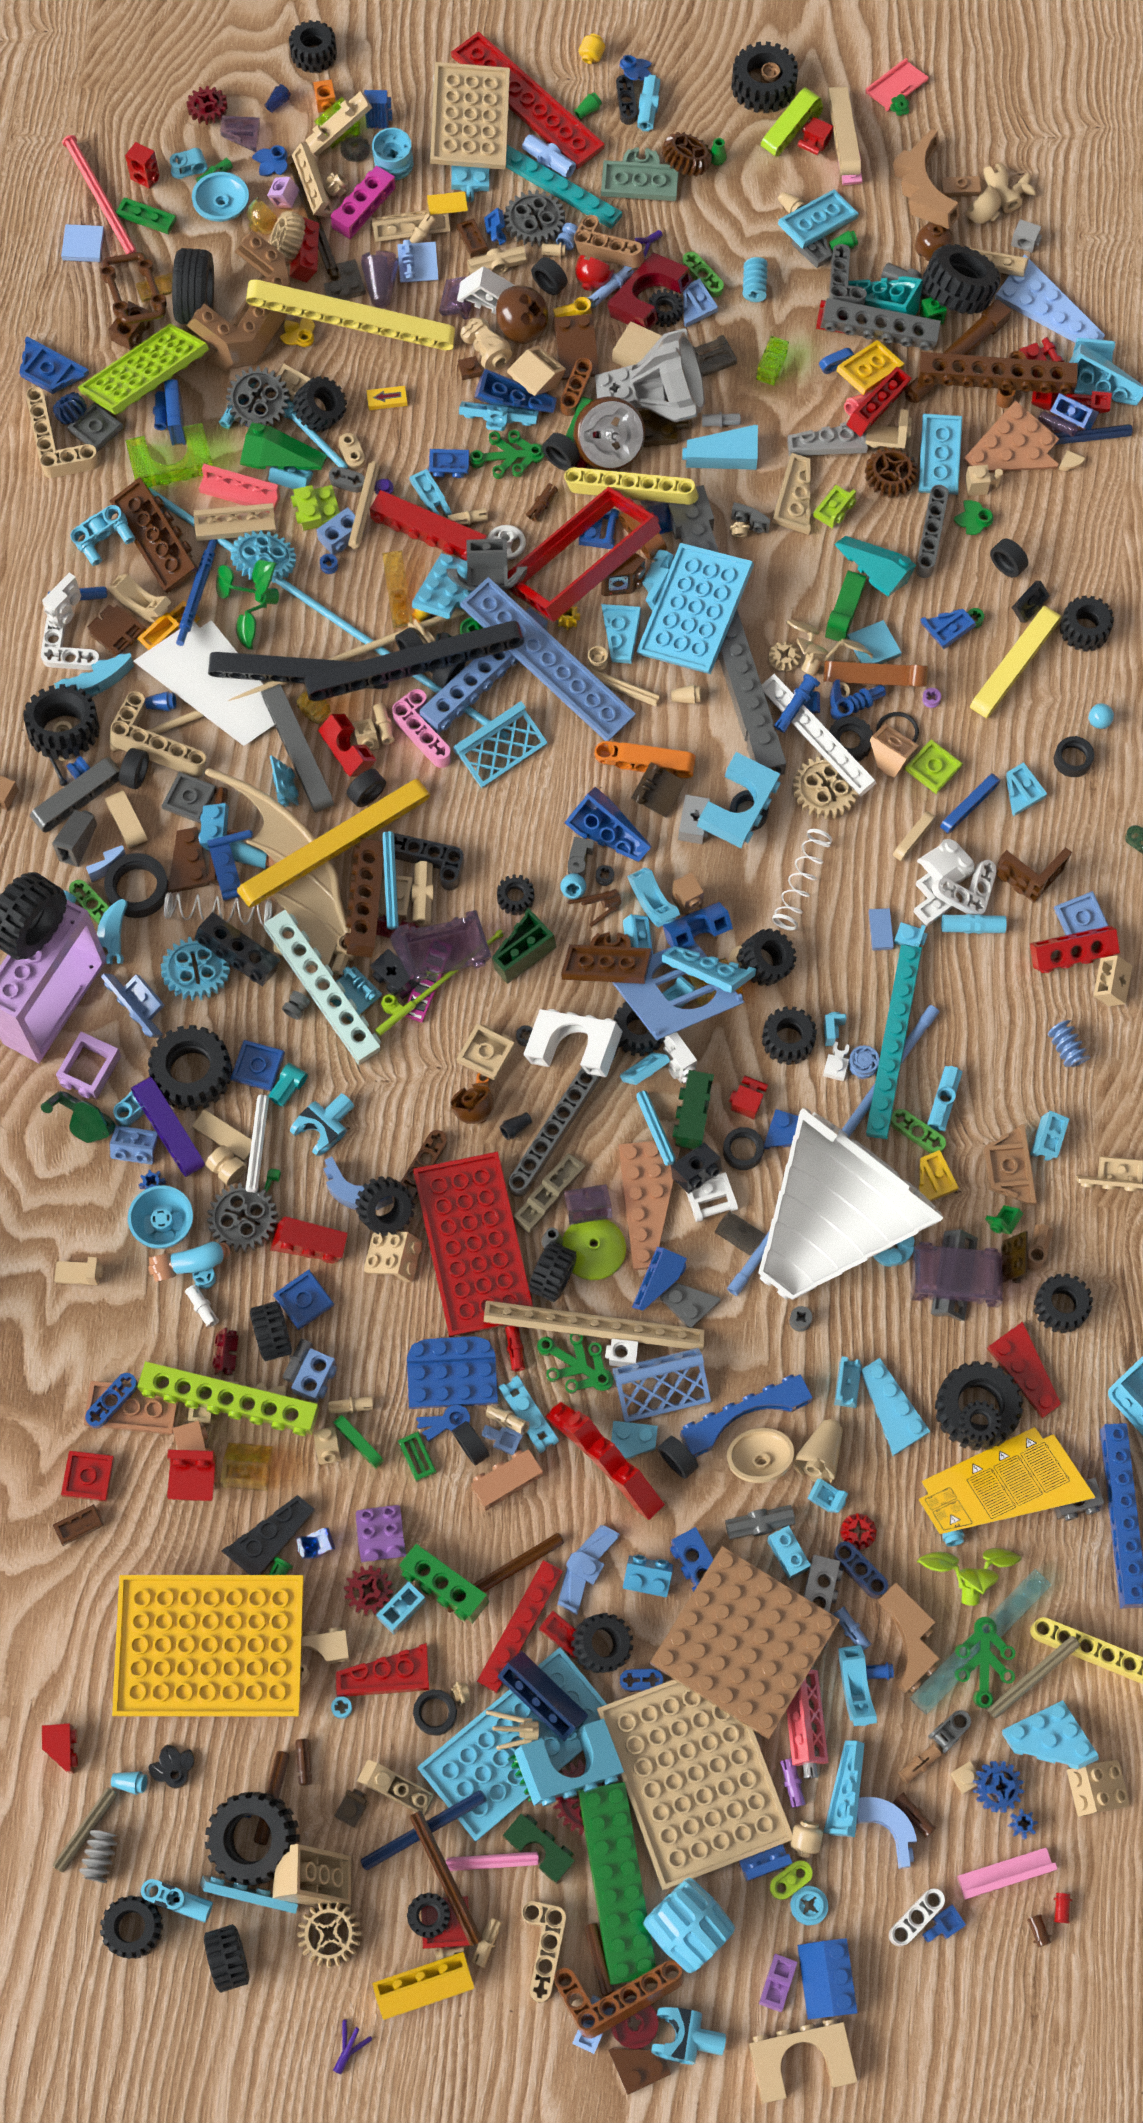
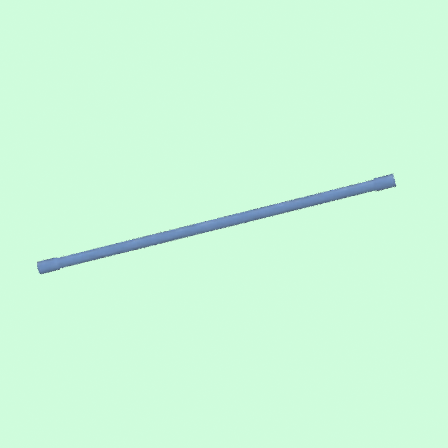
(924, 1022)

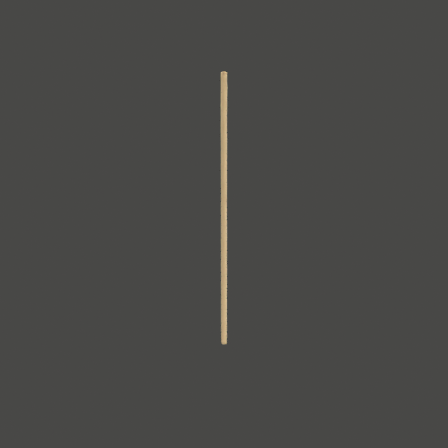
(341, 657)

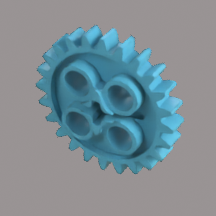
(261, 546)
(175, 972)

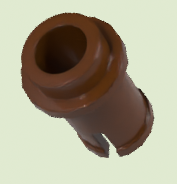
(1039, 1931)

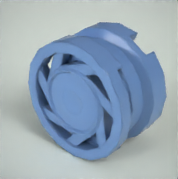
(863, 1062)

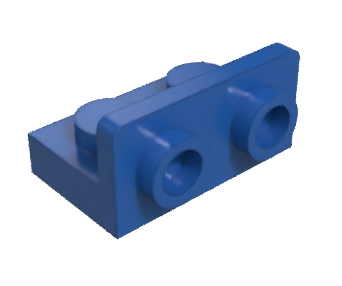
(765, 1862)

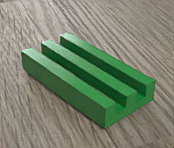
(424, 1474)

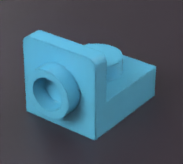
(910, 935)
(831, 1025)

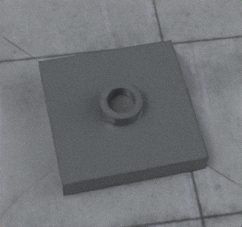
(95, 427)
(188, 797)

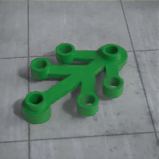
(509, 454)
(578, 1365)
(984, 1658)

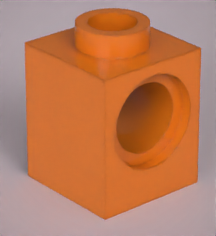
(324, 94)

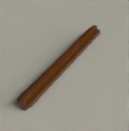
(515, 1565)
(446, 1878)

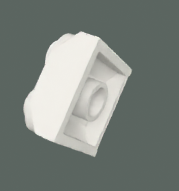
(948, 862)

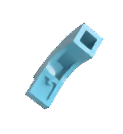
(651, 898)
(856, 1686)

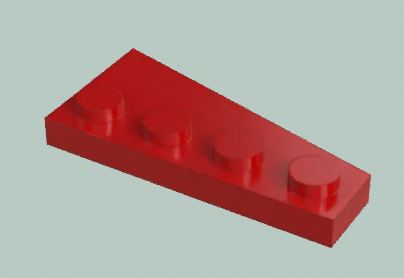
(1019, 1358)
(390, 1674)

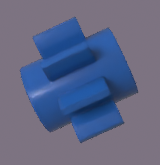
(151, 1177)
(1019, 1829)

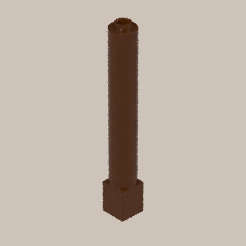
(991, 321)

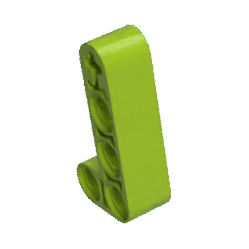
(803, 107)

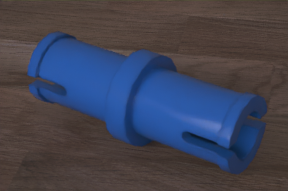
(159, 411)

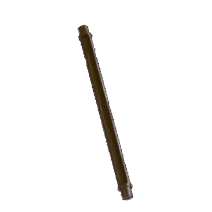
(323, 244)

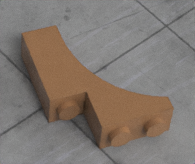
(912, 1625)

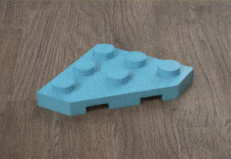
(1052, 1737)

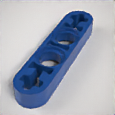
(970, 803)

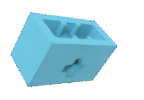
(401, 1608)

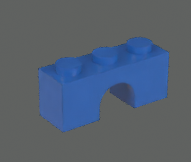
(711, 919)

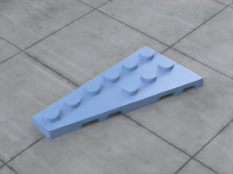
(1046, 304)

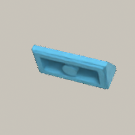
(290, 477)
(638, 931)

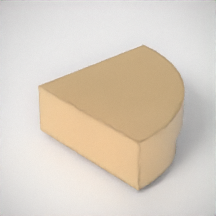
(1071, 461)

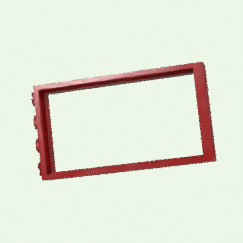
(598, 571)

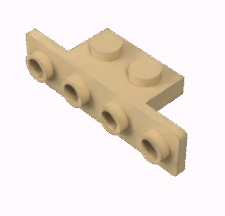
(1116, 1172)

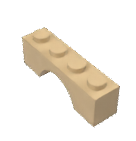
(331, 1645)

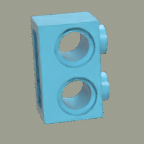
(788, 1552)

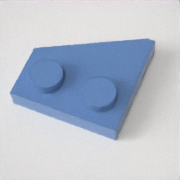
(697, 303)

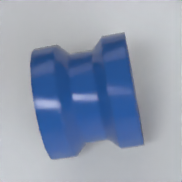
(78, 767)

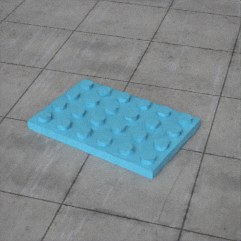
(695, 608)

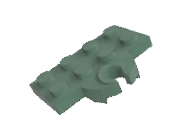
(639, 177)

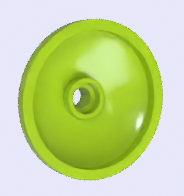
(597, 1261)

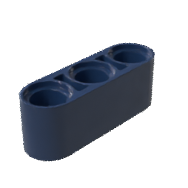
(863, 1581)

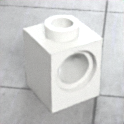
(629, 1346)

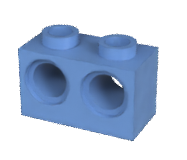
(336, 528)
(308, 1374)

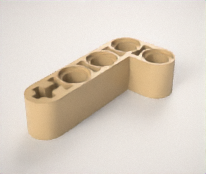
(544, 1953)

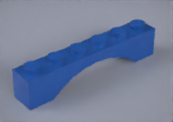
(786, 1396)

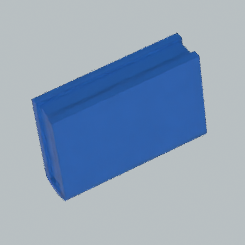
(174, 412)

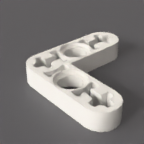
(57, 649)
(968, 896)

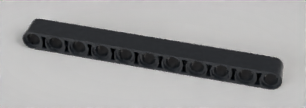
(414, 661)

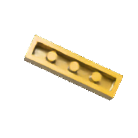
(423, 1985)

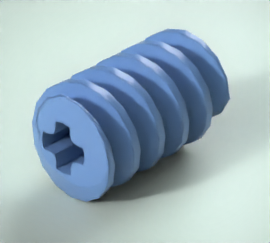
(1066, 1044)

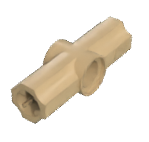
(498, 260)
(422, 893)

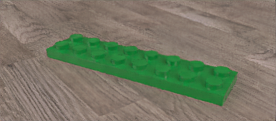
(617, 1882)

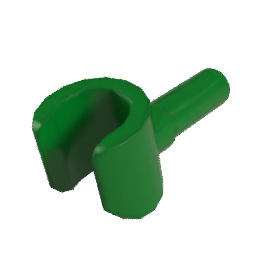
(272, 1175)

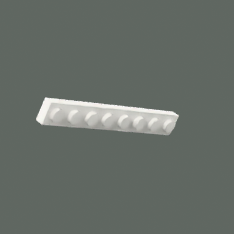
(820, 738)

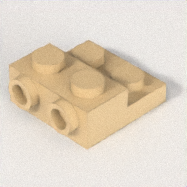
(486, 1051)

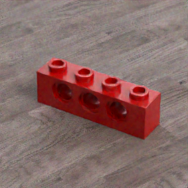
(878, 401)
(1042, 950)

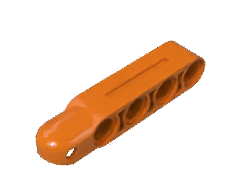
(638, 758)

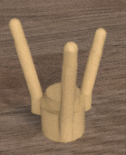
(527, 1729)

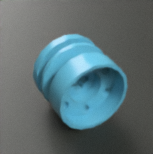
(393, 152)

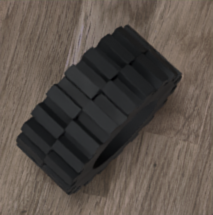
(764, 95)
(61, 703)

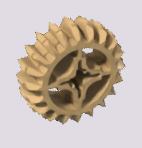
(288, 235)
(346, 1946)

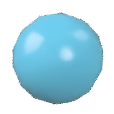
(1101, 716)
(573, 886)

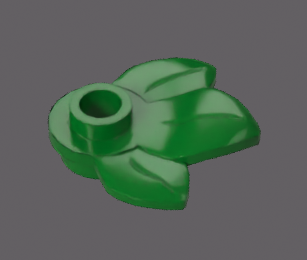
(972, 517)

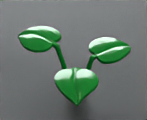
(262, 577)

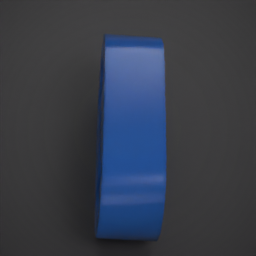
(830, 363)
(639, 1674)

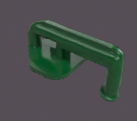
(86, 1121)

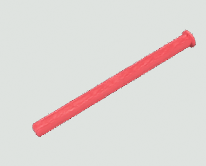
(71, 143)

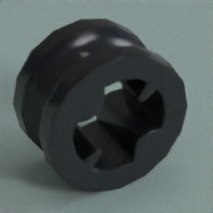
(602, 881)
(525, 1028)

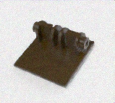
(658, 789)
(1014, 1257)

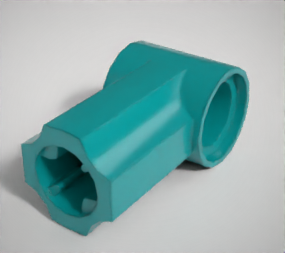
(290, 1080)

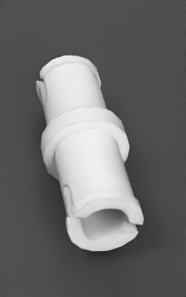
(202, 1306)

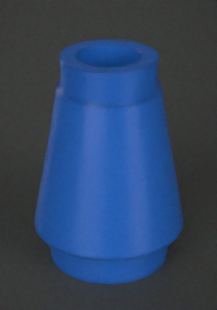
(164, 701)

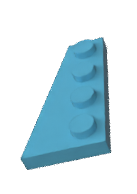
(708, 968)
(896, 1413)
(845, 1796)
(241, 1892)

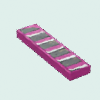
(419, 1013)

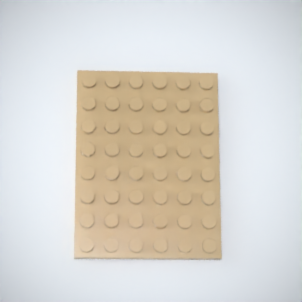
(693, 1782)

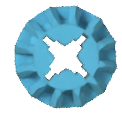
(820, 1904)

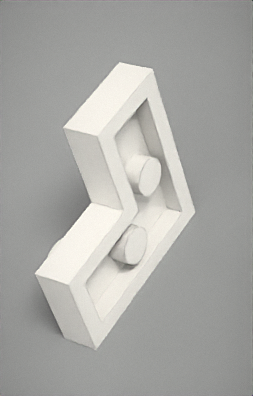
(932, 907)

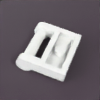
(711, 1190)

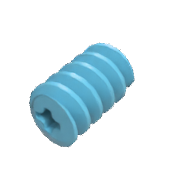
(755, 279)

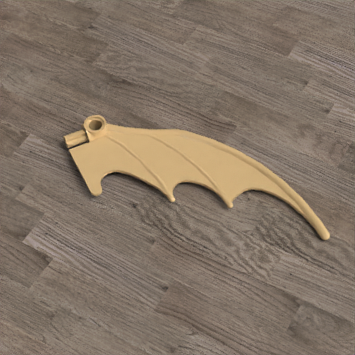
(311, 899)

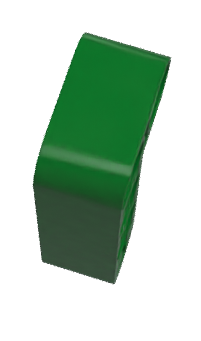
(846, 606)

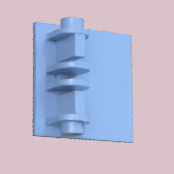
(417, 261)

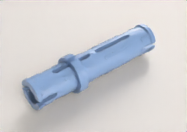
(615, 282)

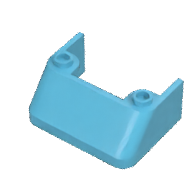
(1128, 1395)

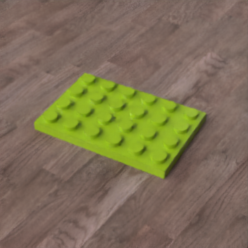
(143, 368)

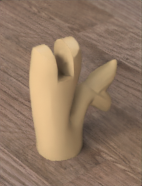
(1011, 198)

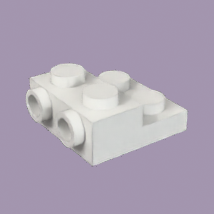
(60, 601)
(680, 1057)

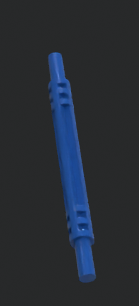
(196, 592)

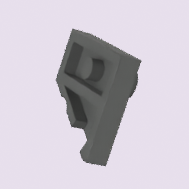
(817, 252)
(688, 1303)

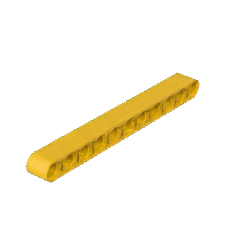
(333, 843)

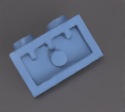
(133, 1145)

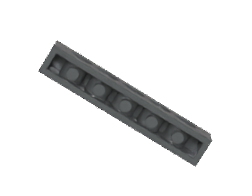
(888, 319)

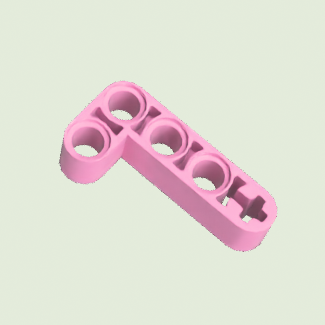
(424, 732)

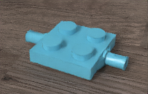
(469, 180)

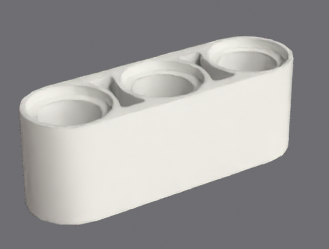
(926, 1911)

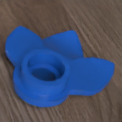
(635, 68)
(271, 161)

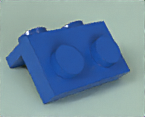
(449, 462)

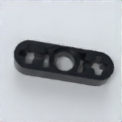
(623, 106)

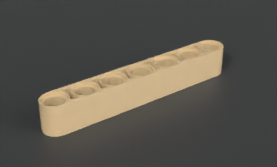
(844, 131)

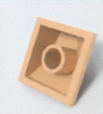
(891, 750)

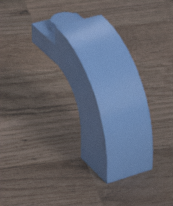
(343, 1190)

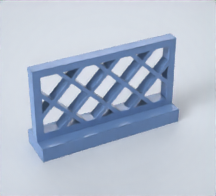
(654, 1368)

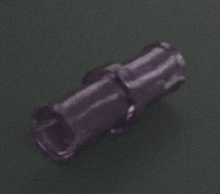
(1058, 423)

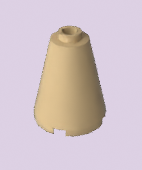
(821, 1452)

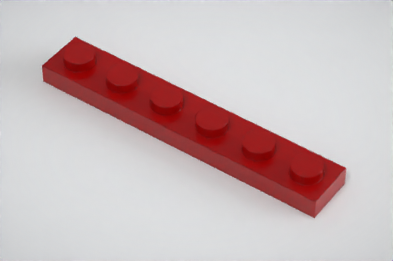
(520, 1624)

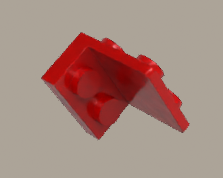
(191, 1475)

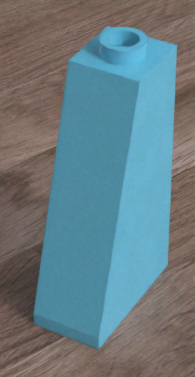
(724, 450)

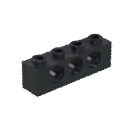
(237, 949)

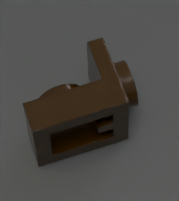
(352, 1807)

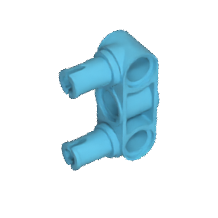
(99, 528)

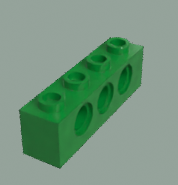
(420, 1559)

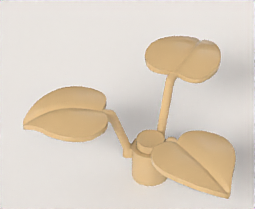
(814, 651)

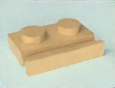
(404, 889)

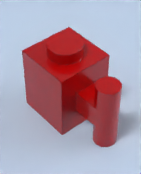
(816, 136)
(747, 1100)

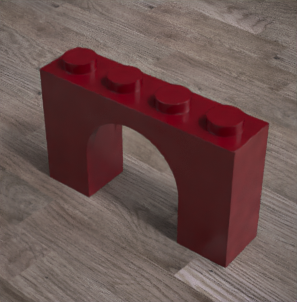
(653, 272)

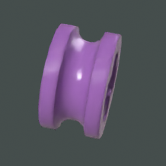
(932, 703)

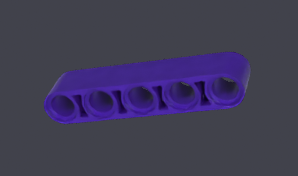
(167, 1126)

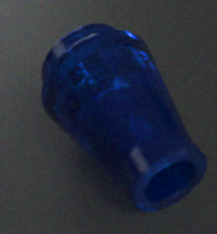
(277, 98)

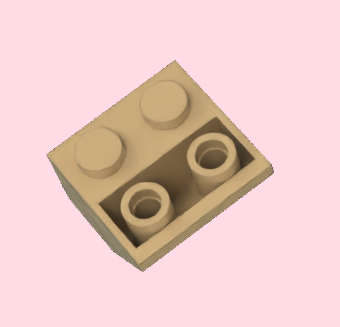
(537, 371)

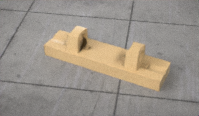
(338, 123)

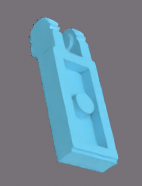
(429, 492)

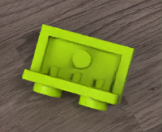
(835, 505)

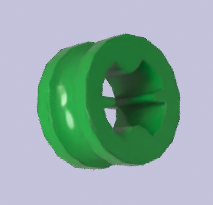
(979, 614)

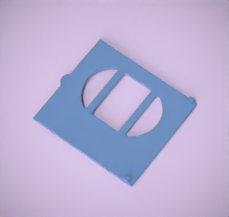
(663, 1016)

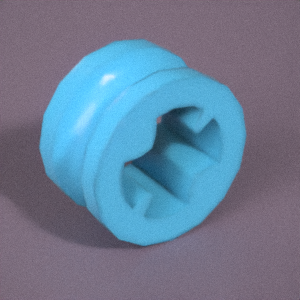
(346, 1701)

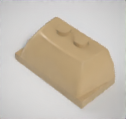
(313, 1877)

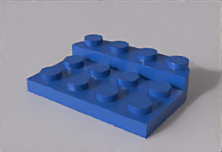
(451, 1373)

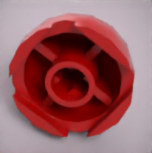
(592, 273)

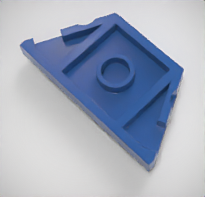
(48, 368)

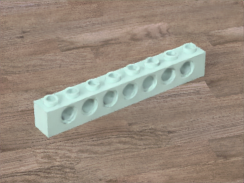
(285, 922)

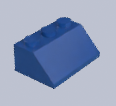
(827, 1979)

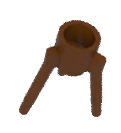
(608, 899)

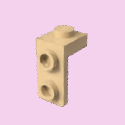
(79, 1272)

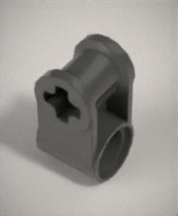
(949, 1731)

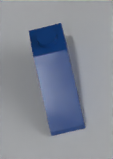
(661, 1274)

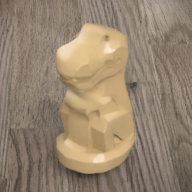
(492, 347)

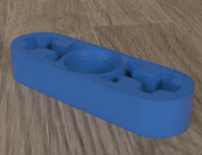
(112, 1409)

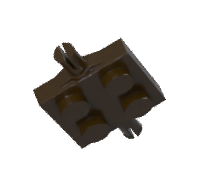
(660, 429)

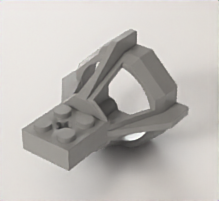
(664, 373)

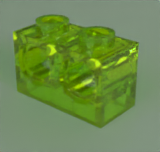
(772, 360)

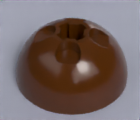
(522, 314)

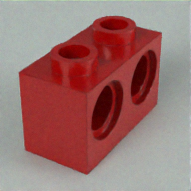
(142, 165)

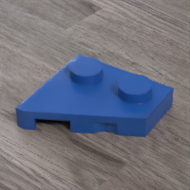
(948, 626)
(781, 1130)

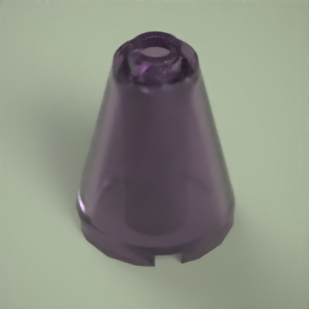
(380, 276)

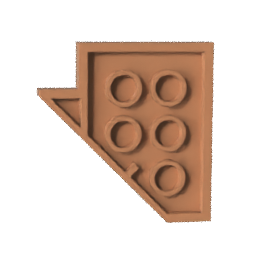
(1014, 443)

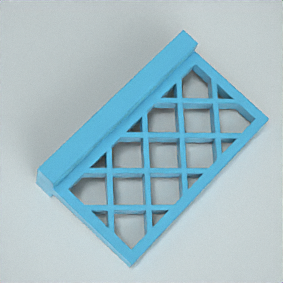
(486, 733)

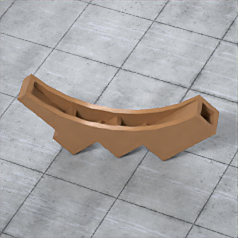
(924, 197)

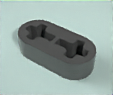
(346, 480)

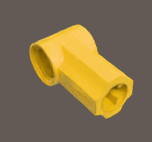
(574, 308)

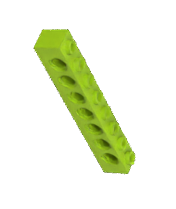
(154, 1373)

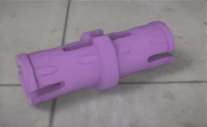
(792, 1783)

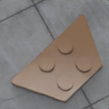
(1010, 1166)

